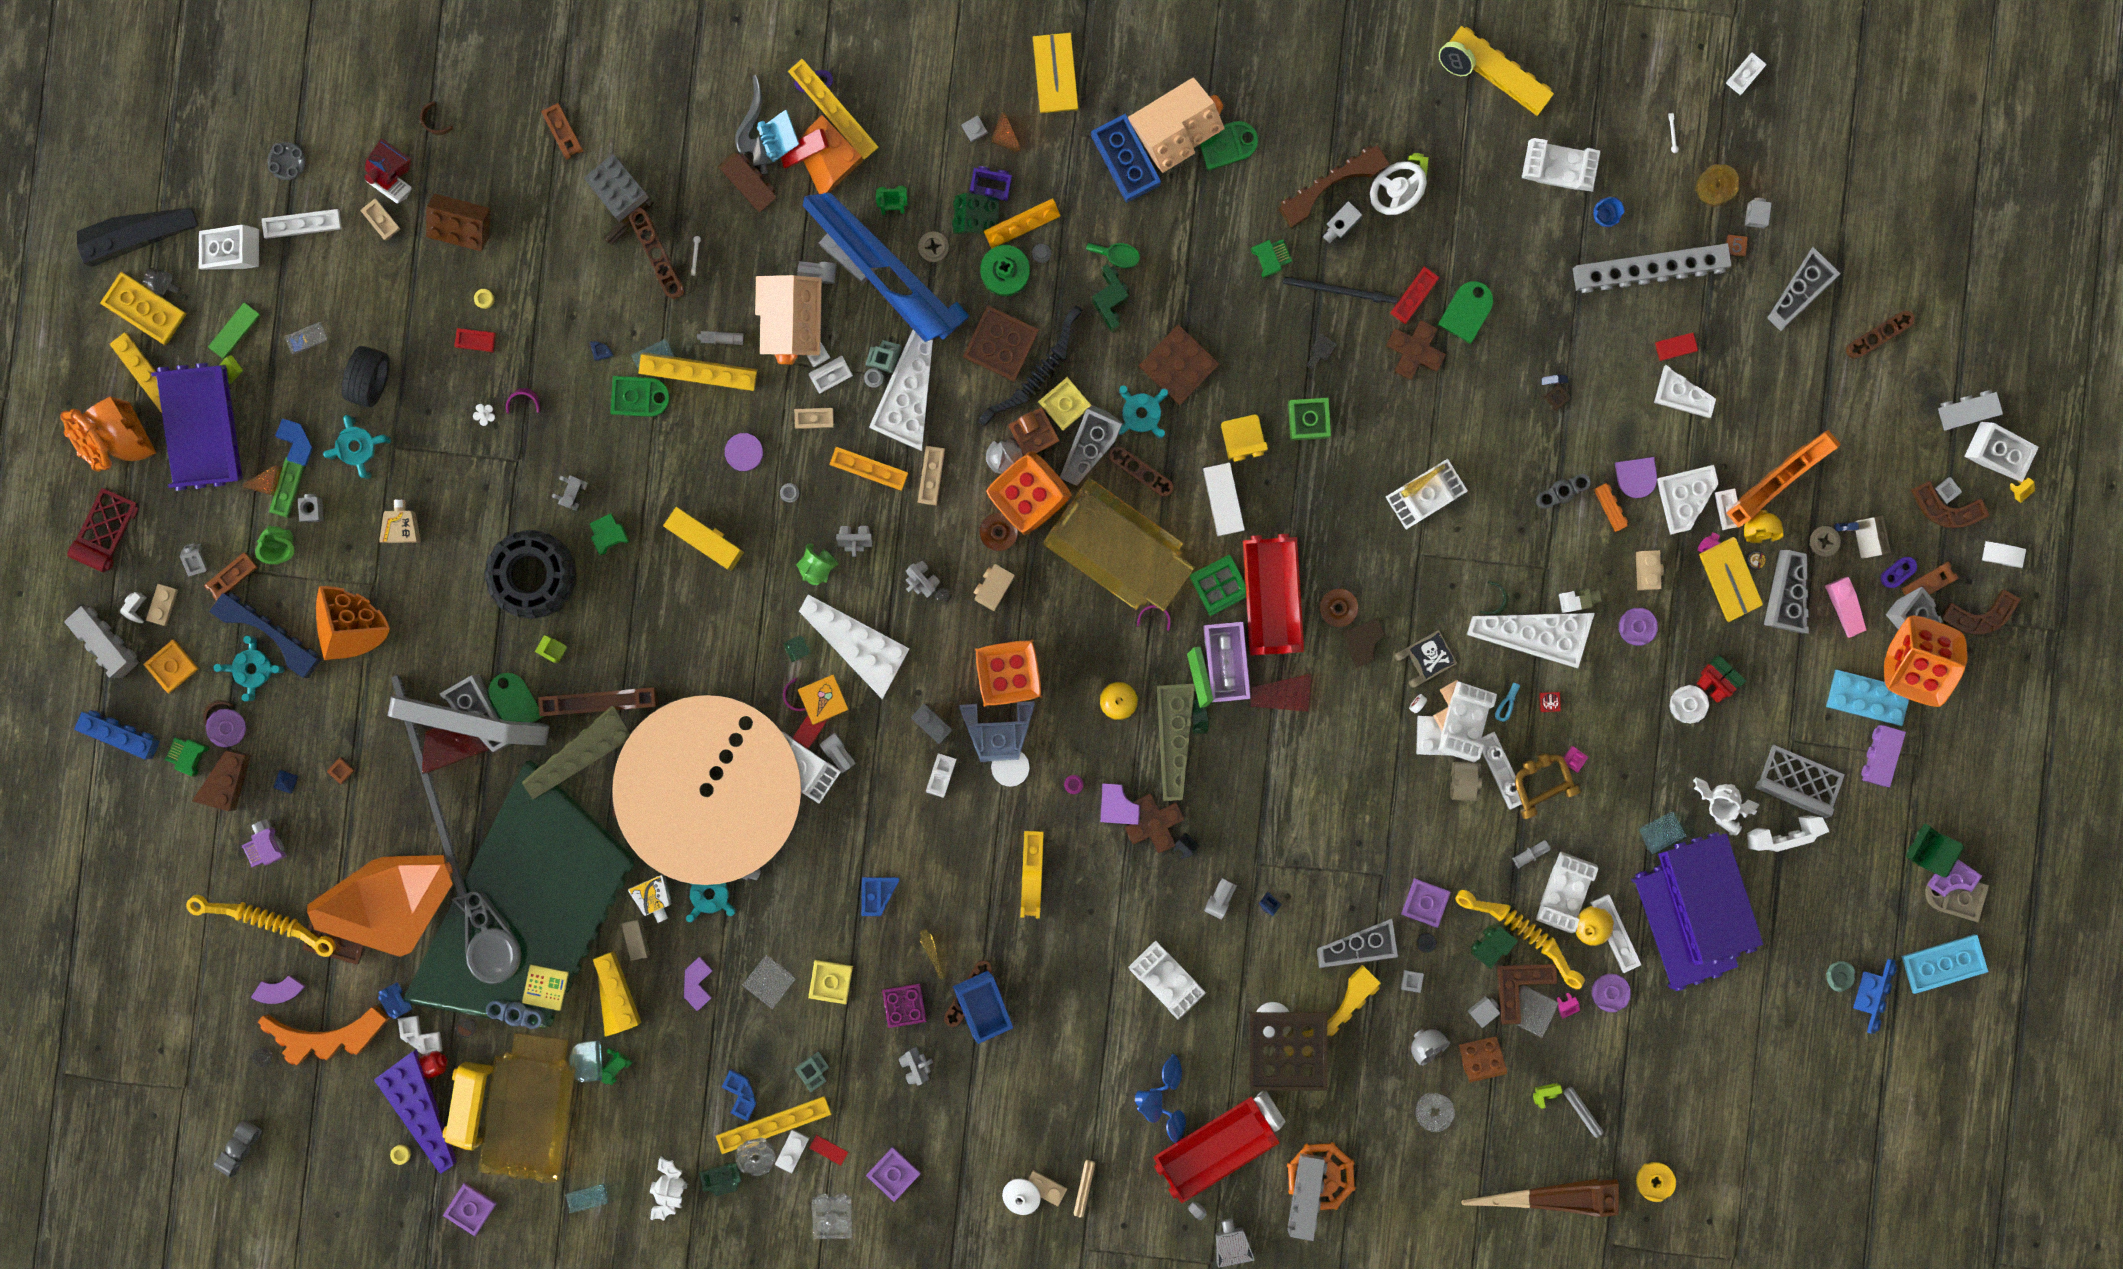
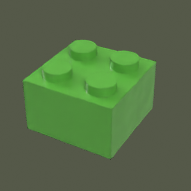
(1309, 419)

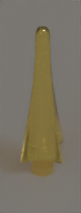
(1414, 486)
(929, 946)

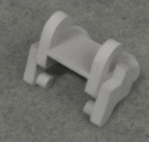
(570, 492)

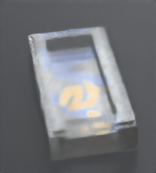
(306, 338)

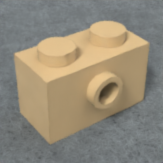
(1649, 570)
(994, 587)

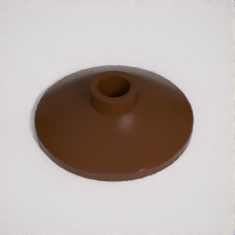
(990, 539)
(1348, 603)

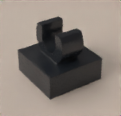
(1186, 845)

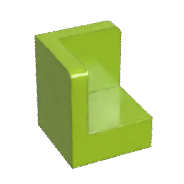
(551, 649)

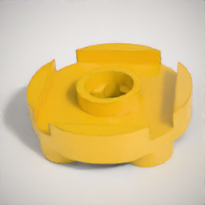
(1662, 1190)

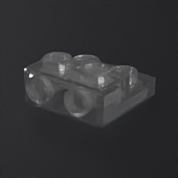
(832, 1216)

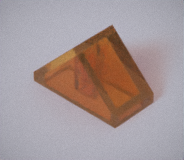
(1004, 134)
(265, 482)

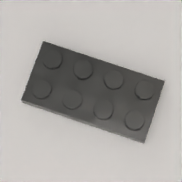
(616, 187)

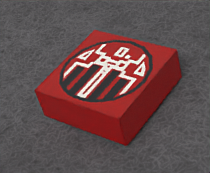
(1550, 702)

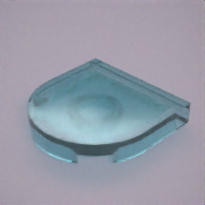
(587, 1060)

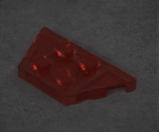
(448, 747)

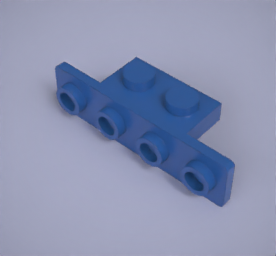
(1872, 994)

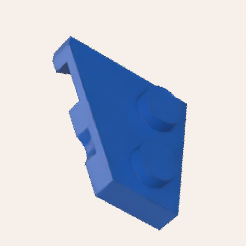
(876, 894)

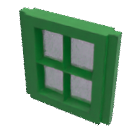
(1219, 585)

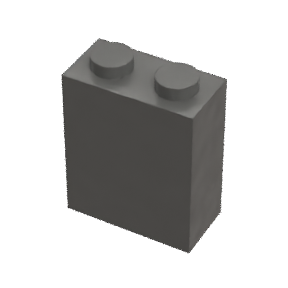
(932, 723)

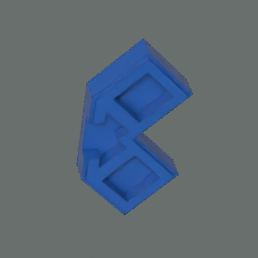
(301, 447)
(740, 1086)

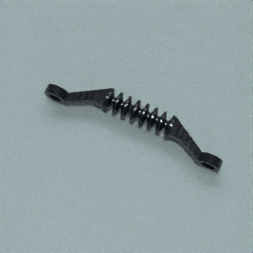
(1022, 396)

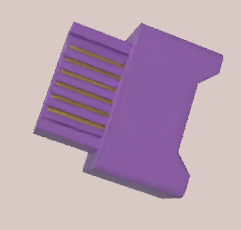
(263, 848)

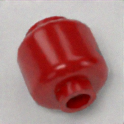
(433, 1064)

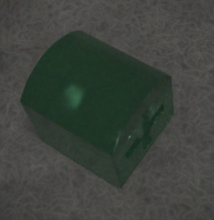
(797, 648)

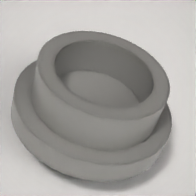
(873, 377)
(789, 492)

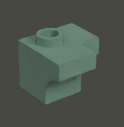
(884, 356)
(811, 1071)

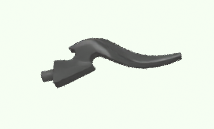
(742, 140)

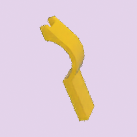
(1032, 874)

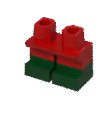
(1722, 677)

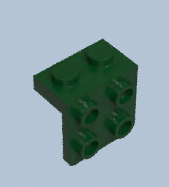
(974, 213)
(1934, 851)

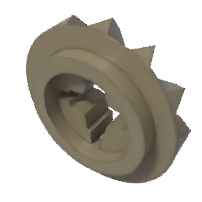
(925, 242)
(1828, 549)

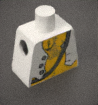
(652, 897)

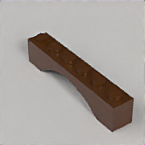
(1366, 165)
(598, 701)

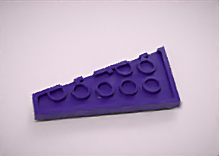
(416, 1106)

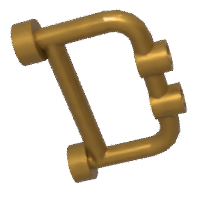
(1529, 768)

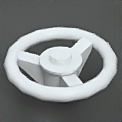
(1399, 188)

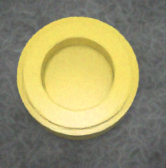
(484, 298)
(400, 1154)

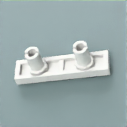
(1500, 769)

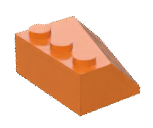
(834, 163)

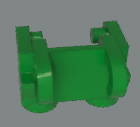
(892, 199)
(616, 1063)

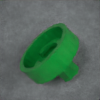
(1011, 258)

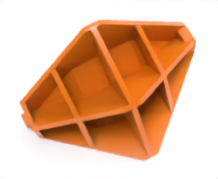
(384, 902)

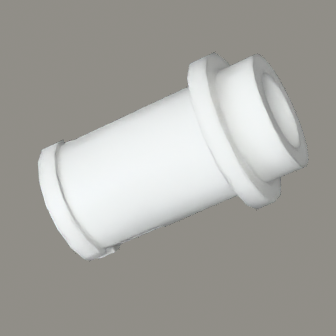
(1731, 826)

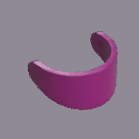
(525, 391)
(1153, 606)
(785, 696)

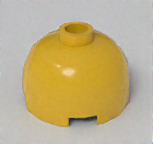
(1762, 527)
(1113, 693)
(1594, 926)

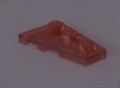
(1283, 694)

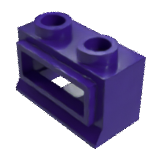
(1000, 175)

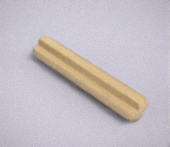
(1084, 1188)

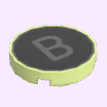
(1457, 59)

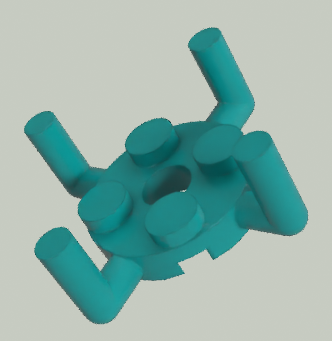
(1142, 401)
(365, 452)
(240, 666)
(706, 905)

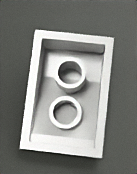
(229, 248)
(2001, 451)

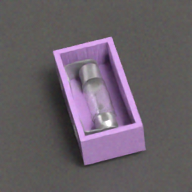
(1227, 661)

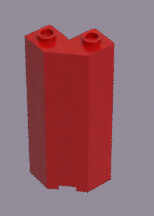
(1273, 595)
(1215, 1150)

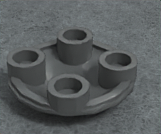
(286, 160)

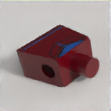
(386, 163)

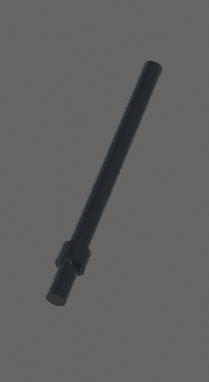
(1376, 296)

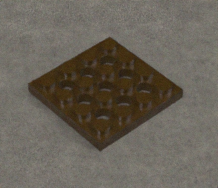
(1258, 1041)

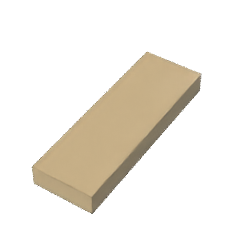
(931, 475)

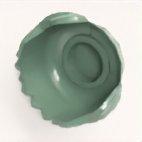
(1840, 976)

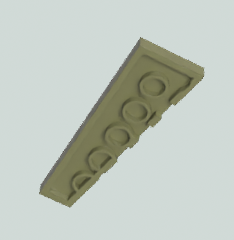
(1174, 720)
(592, 744)

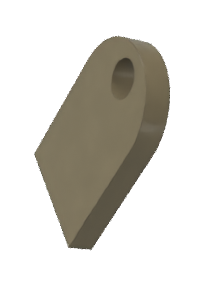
(1960, 901)

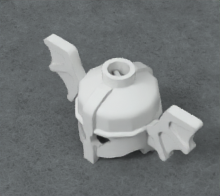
(1725, 801)
(667, 1190)

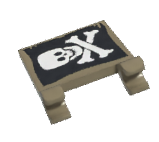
(1429, 656)

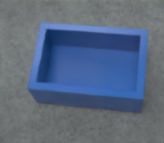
(983, 1007)

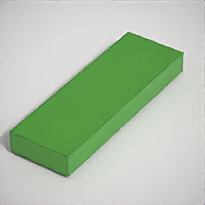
(234, 330)
(286, 488)
(1200, 677)

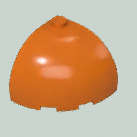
(120, 429)
(347, 623)

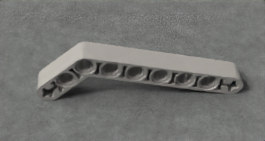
(468, 723)

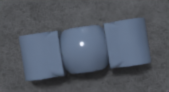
(505, 1014)

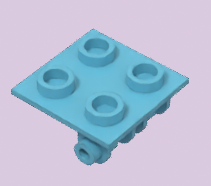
(778, 136)

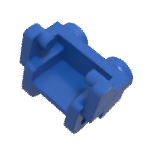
(393, 1002)

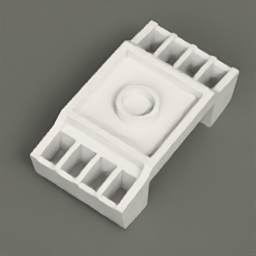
(1560, 165)
(1431, 497)
(1466, 722)
(814, 772)
(1811, 828)
(1566, 892)
(1167, 980)

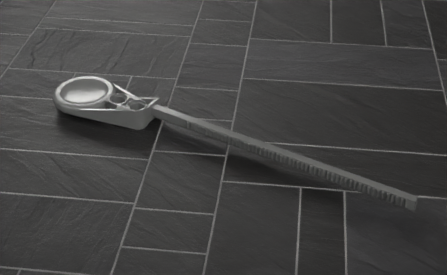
(493, 952)

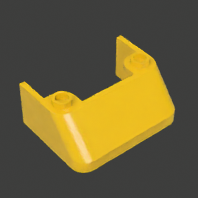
(466, 1105)

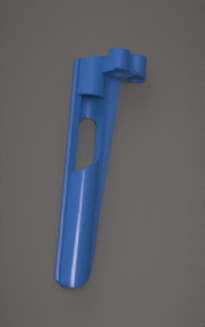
(921, 308)

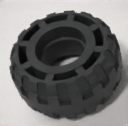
(559, 580)

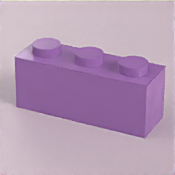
(1883, 756)

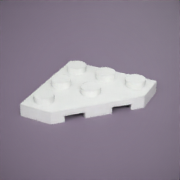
(1686, 496)

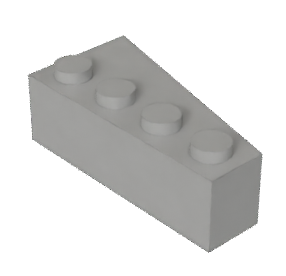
(1806, 285)
(1788, 593)
(102, 642)
(472, 697)
(1364, 946)
(1306, 1197)

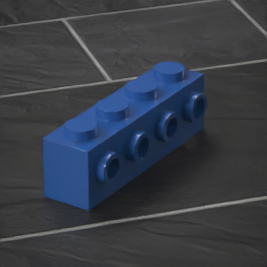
(117, 735)

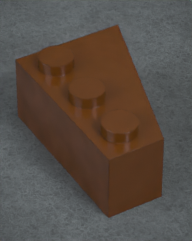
(747, 181)
(224, 782)

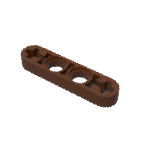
(1880, 334)
(1143, 468)
(955, 1002)

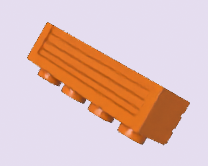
(1610, 507)

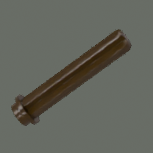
(622, 226)

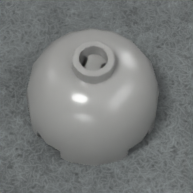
(1427, 1045)

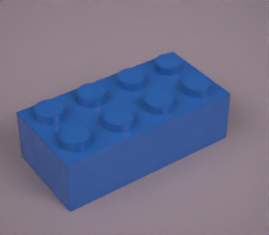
(1125, 158)

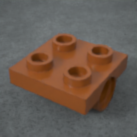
(1033, 432)
(1482, 1059)

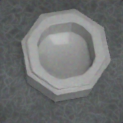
(1197, 1210)

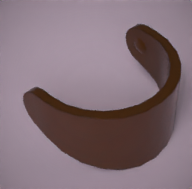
(424, 110)
(212, 704)

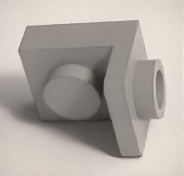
(193, 559)

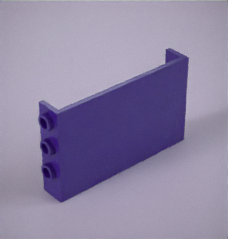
(199, 425)
(1710, 899)
(1670, 935)

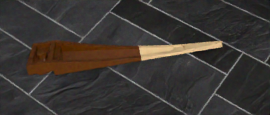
(1580, 1197)

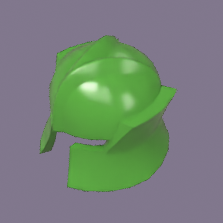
(275, 545)
(816, 568)

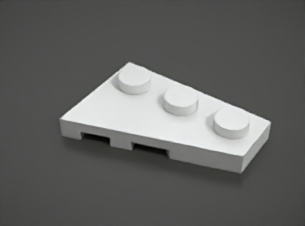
(1682, 395)

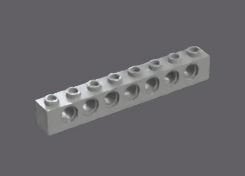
(1718, 254)

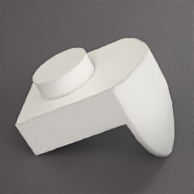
(131, 604)

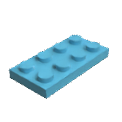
(1866, 698)
(1944, 964)

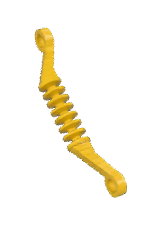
(239, 910)
(1550, 946)

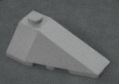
(1093, 439)
(1913, 604)

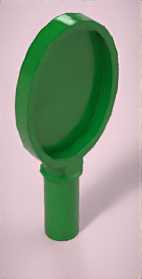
(1118, 254)

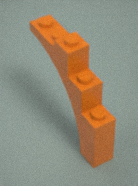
(1781, 477)
(326, 1044)

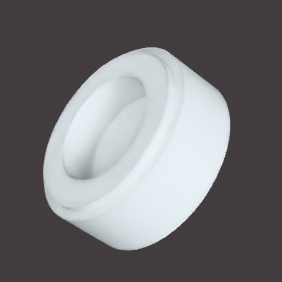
(1418, 703)

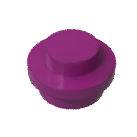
(1073, 784)

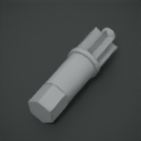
(721, 337)

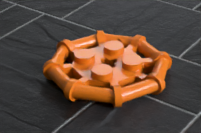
(86, 440)
(1333, 1174)

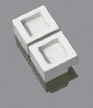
(1582, 601)

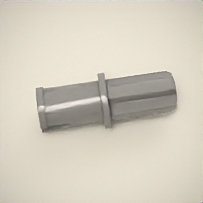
(1531, 854)

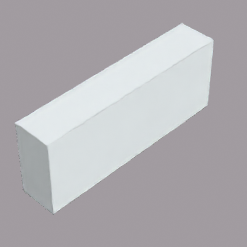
(1223, 499)

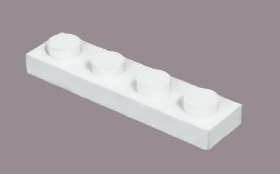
(301, 223)
(1619, 940)

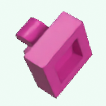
(1709, 542)
(1575, 759)
(1569, 1007)

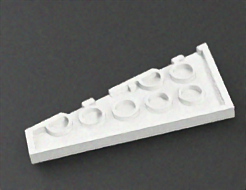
(905, 399)
(1545, 635)
(863, 648)

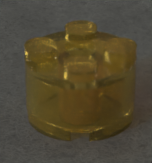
(1728, 187)

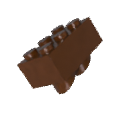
(457, 222)

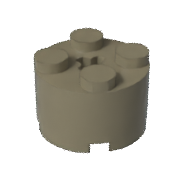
(1465, 781)

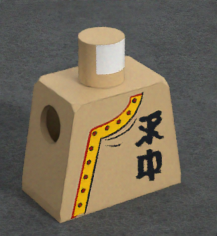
(399, 525)

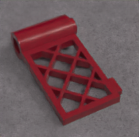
(93, 554)

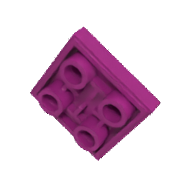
(904, 1005)

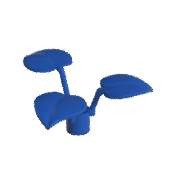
(1151, 1101)

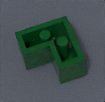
(1492, 945)

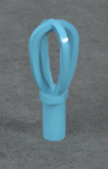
(1511, 697)

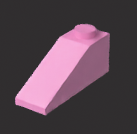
(1847, 606)

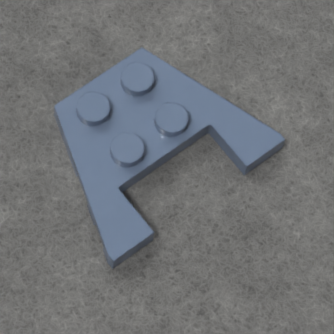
(998, 740)

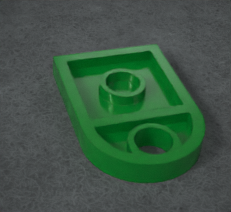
(1228, 145)
(1467, 312)
(637, 396)
(513, 702)

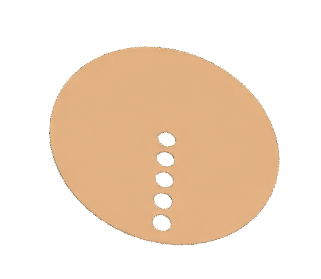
(698, 835)

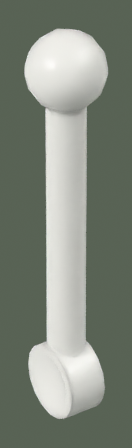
(1674, 149)
(697, 239)

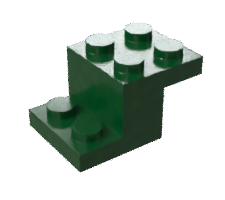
(1111, 297)

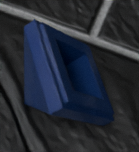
(285, 781)
(1269, 904)

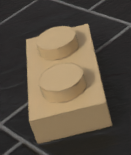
(380, 219)
(814, 418)
(162, 605)
(1048, 1188)

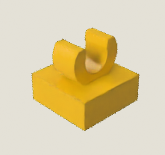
(2024, 490)

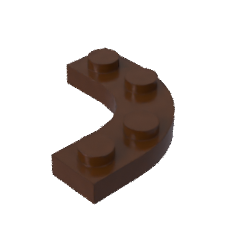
(1944, 515)
(1986, 622)

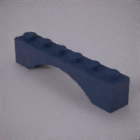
(297, 657)

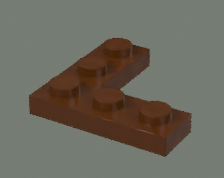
(1508, 986)

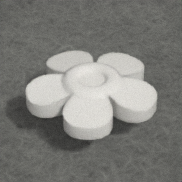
(484, 414)

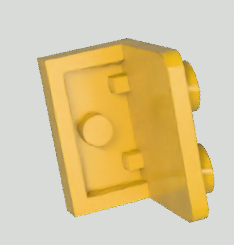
(1243, 437)

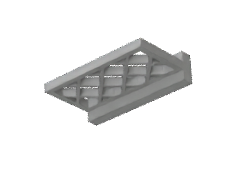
(1799, 798)

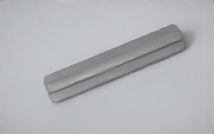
(1583, 1112)

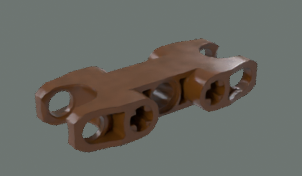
(651, 244)

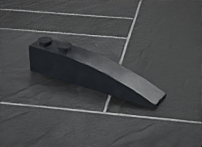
(129, 233)

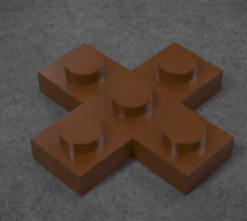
(1415, 350)
(1154, 823)

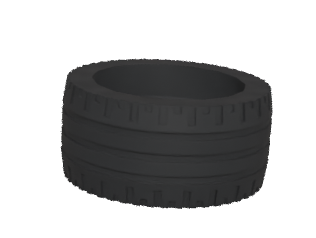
(365, 376)

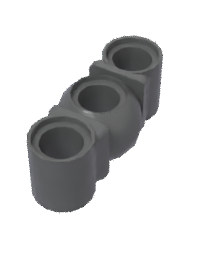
(1572, 490)
(237, 1148)

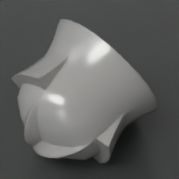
(1003, 455)

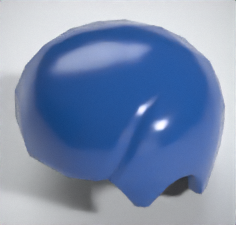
(1608, 211)

